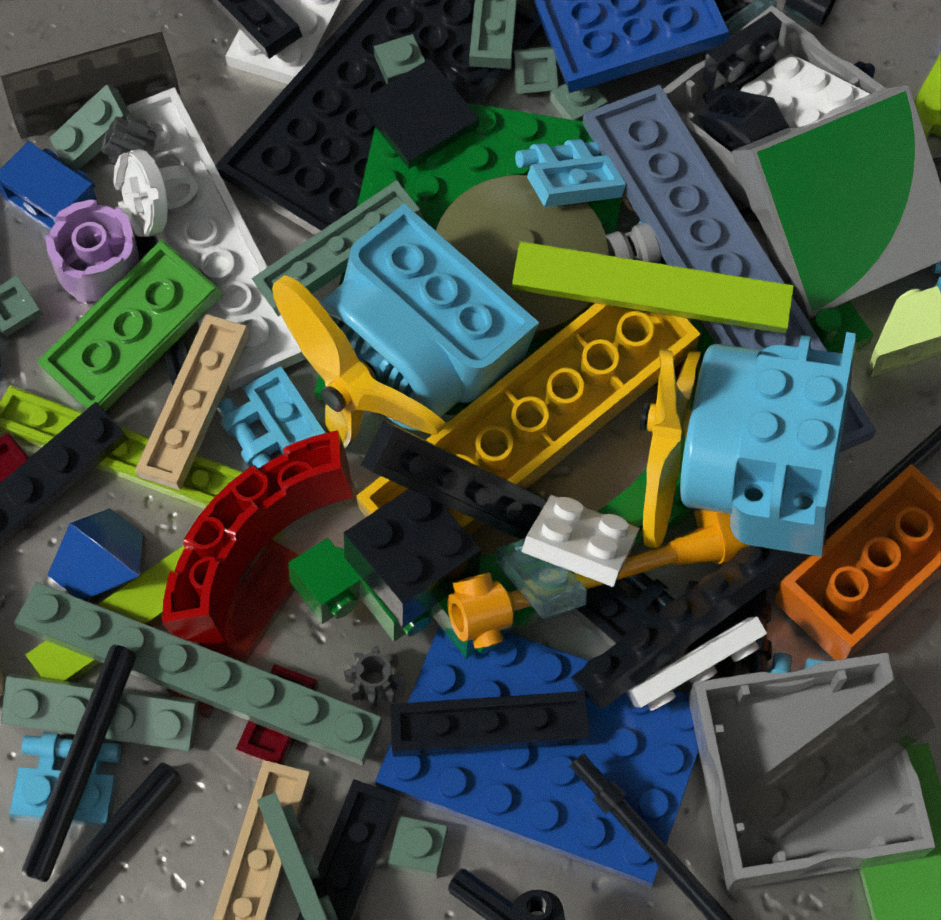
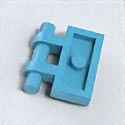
(570, 173)
(281, 412)
(36, 785)

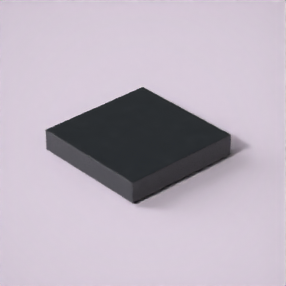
(419, 113)

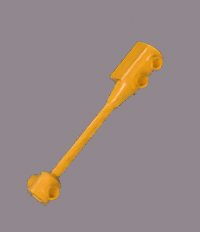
(485, 607)

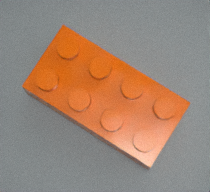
(868, 568)

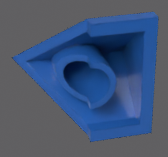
(97, 555)

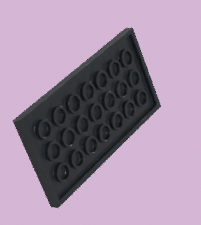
(315, 140)

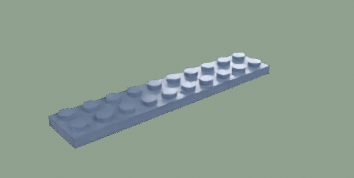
(695, 217)

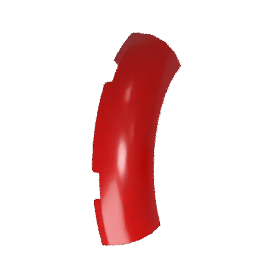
(241, 524)

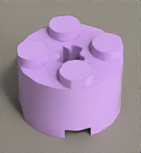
(91, 249)

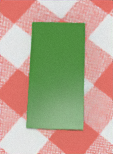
(130, 327)
(911, 887)

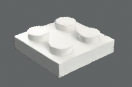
(581, 539)

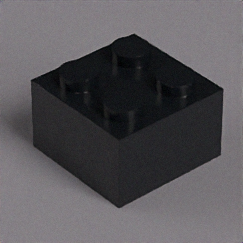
(411, 554)

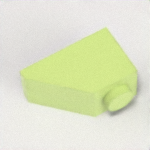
(910, 332)

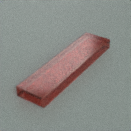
(253, 608)

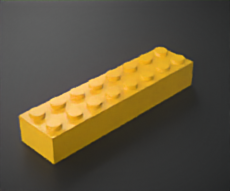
(556, 398)

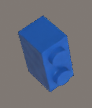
(42, 184)

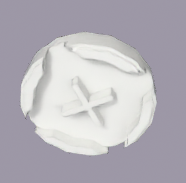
(148, 190)

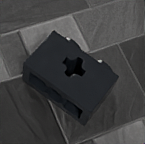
(741, 118)

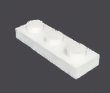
(697, 664)

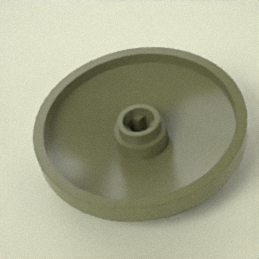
(505, 210)

